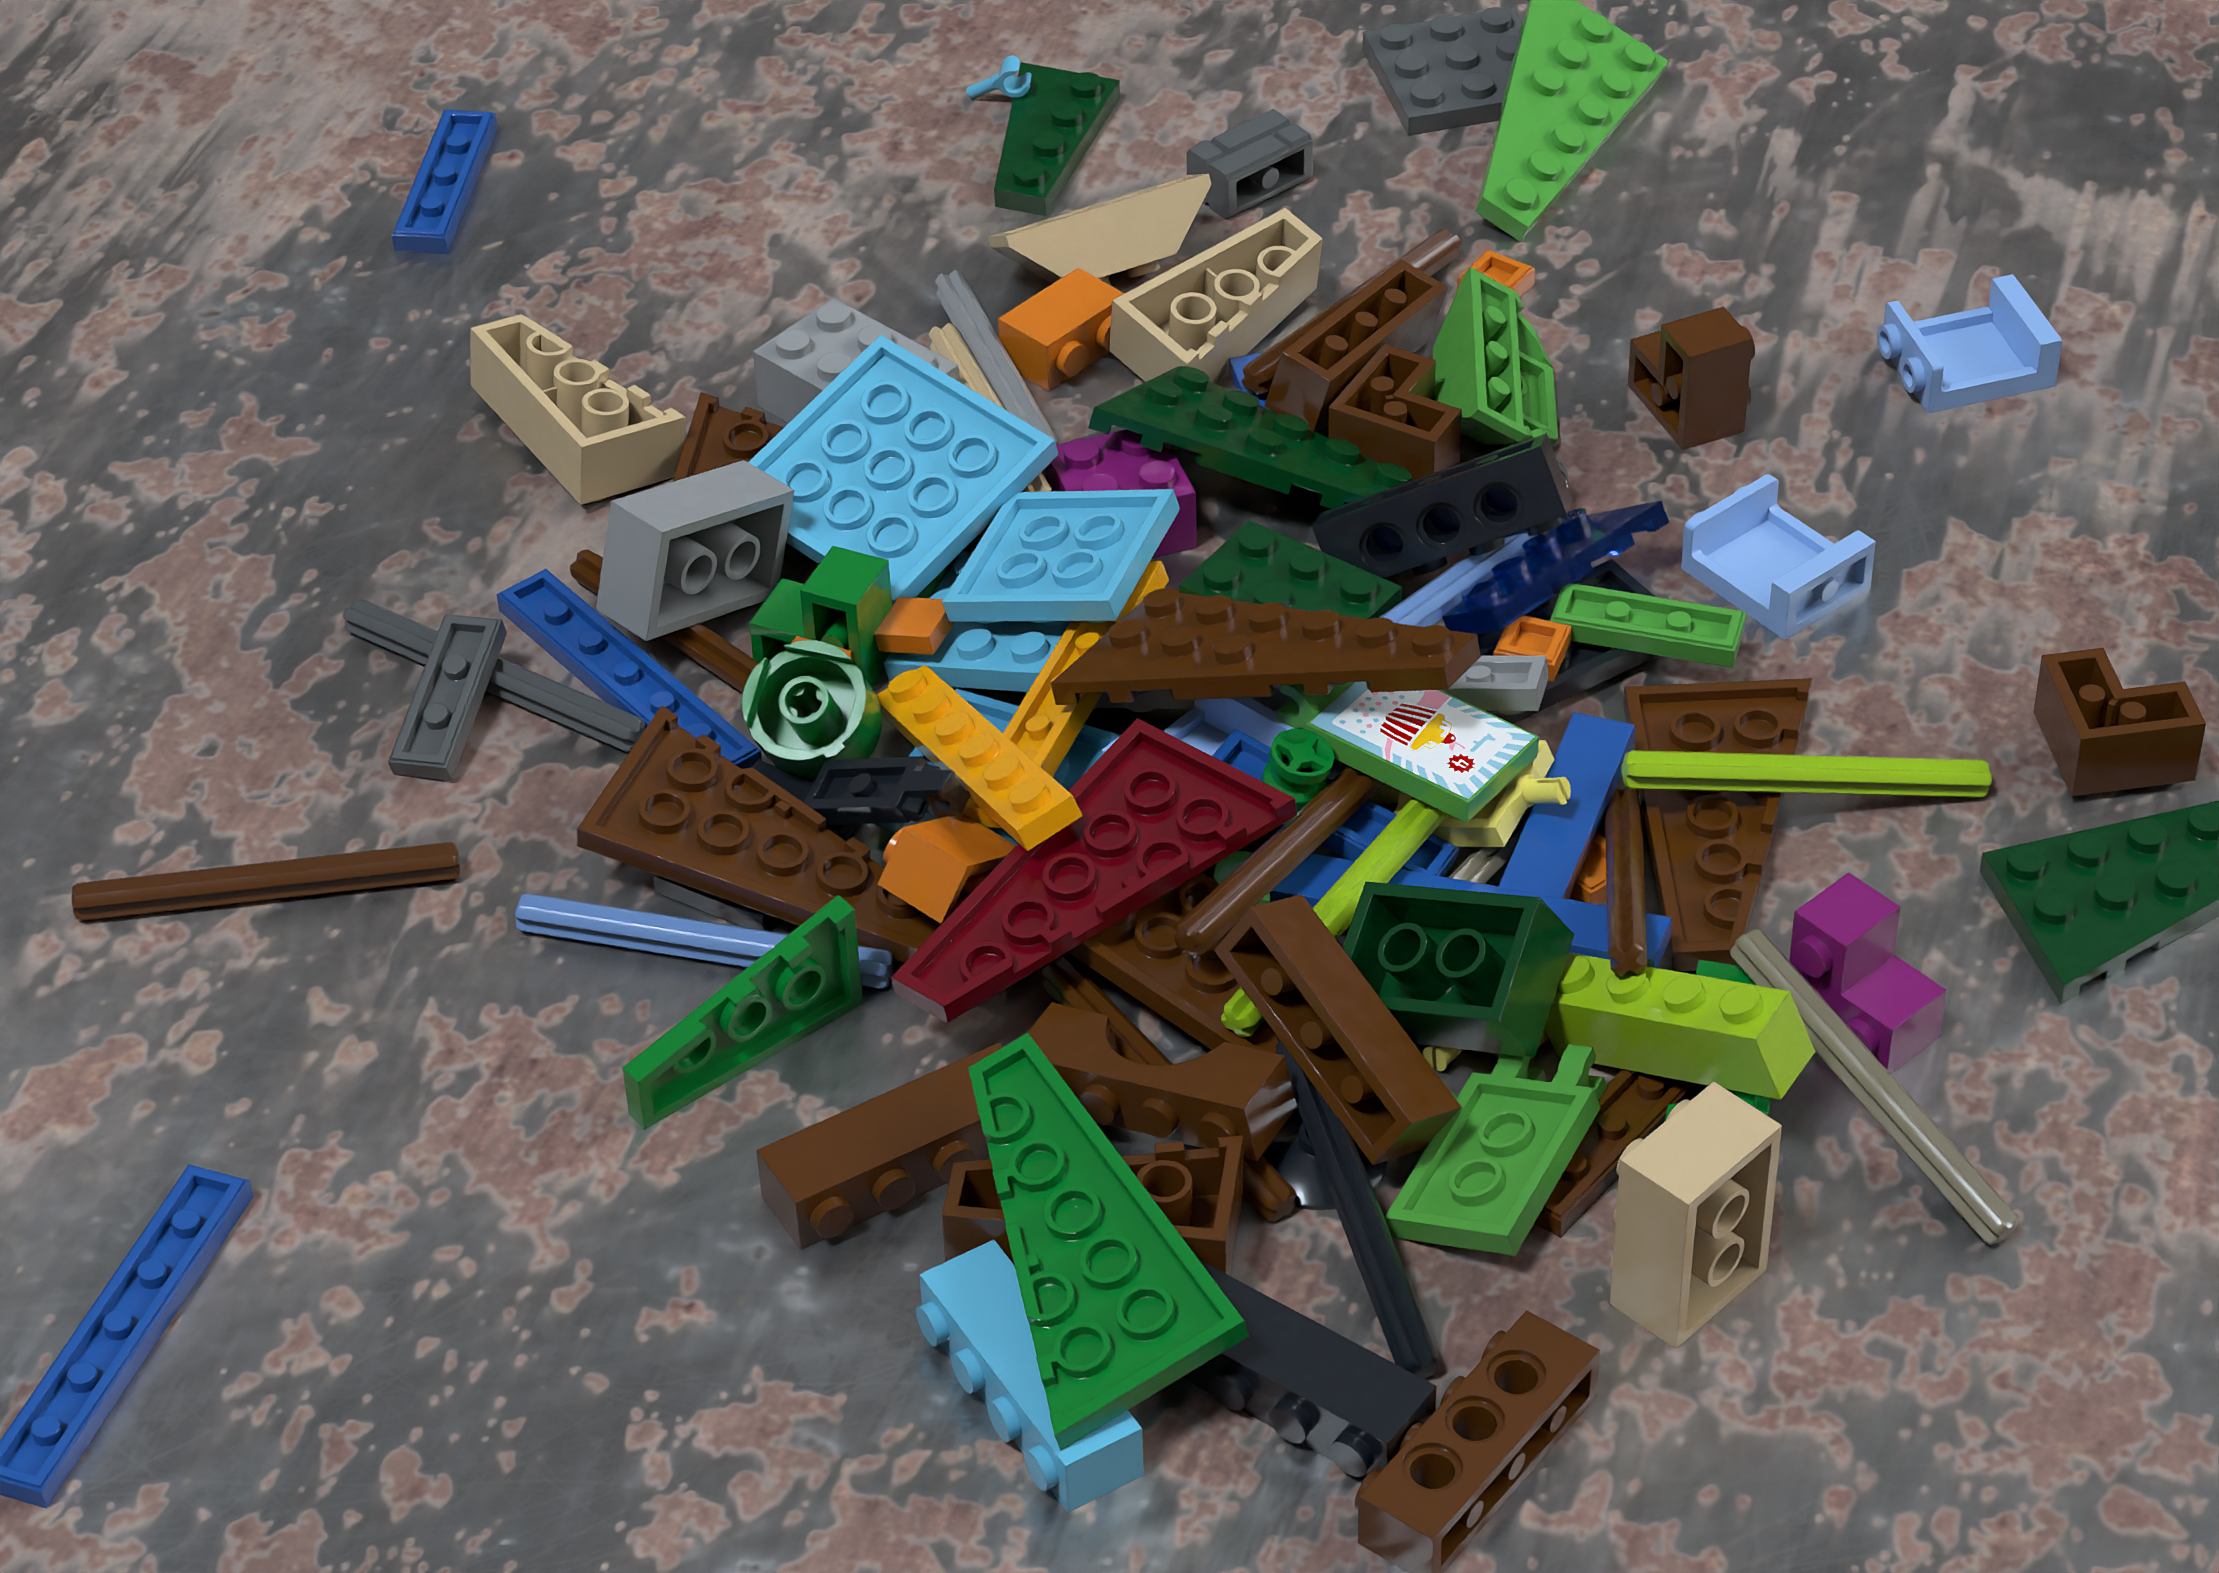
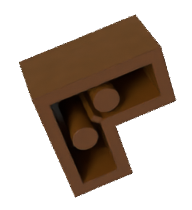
(1695, 376)
(1394, 414)
(2111, 734)

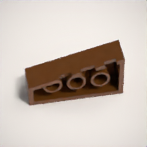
(1193, 1188)

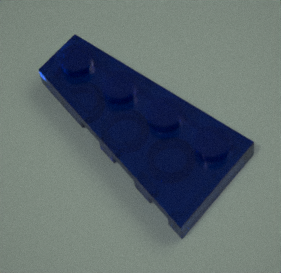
(1550, 563)

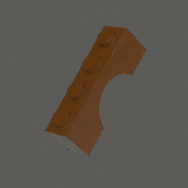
(1193, 1101)

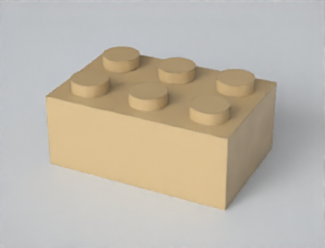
(1693, 1213)

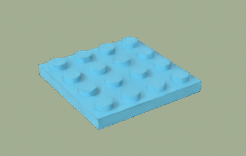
(900, 465)

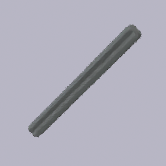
(507, 679)

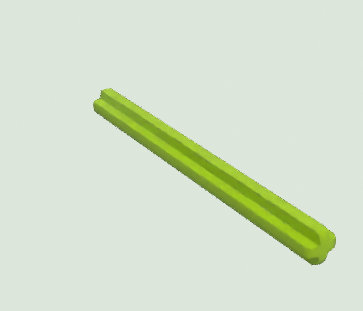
(1805, 774)
(1337, 907)

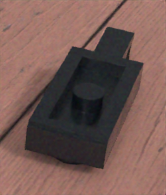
(885, 791)

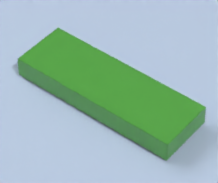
(1650, 624)

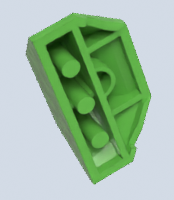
(1494, 366)

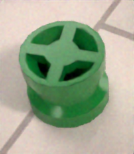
(1299, 764)

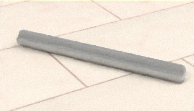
(988, 349)

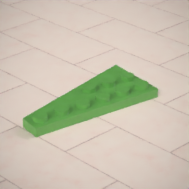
(1561, 103)

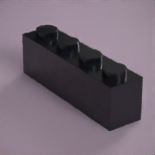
(1314, 1383)

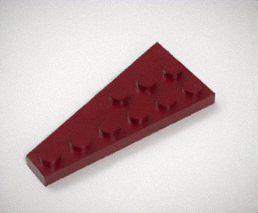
(1147, 825)

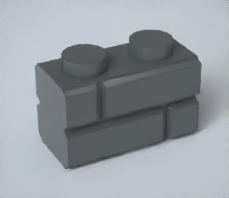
(1252, 162)

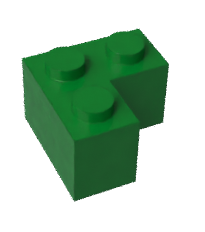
(836, 605)

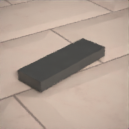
(447, 697)

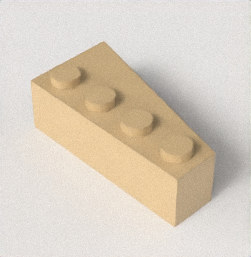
(1217, 300)
(571, 412)

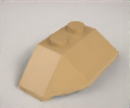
(1109, 235)

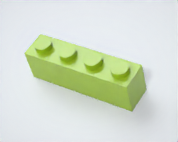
(1681, 1026)

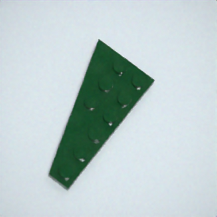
(1243, 438)
(2108, 891)

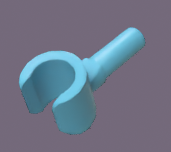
(1003, 81)

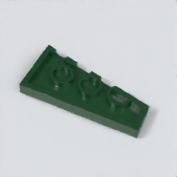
(1050, 135)

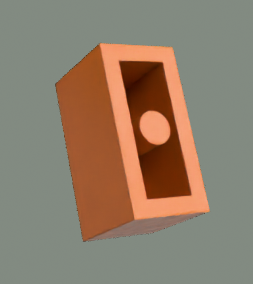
(1060, 329)
(941, 862)

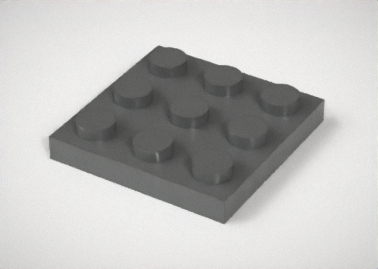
(1445, 68)

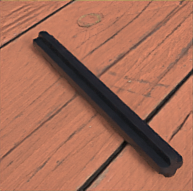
(1364, 1227)

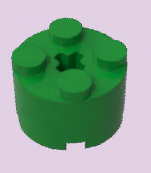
(818, 683)

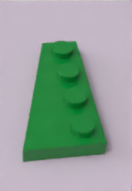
(760, 1012)

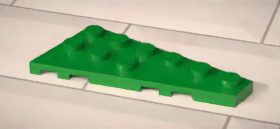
(1098, 1264)

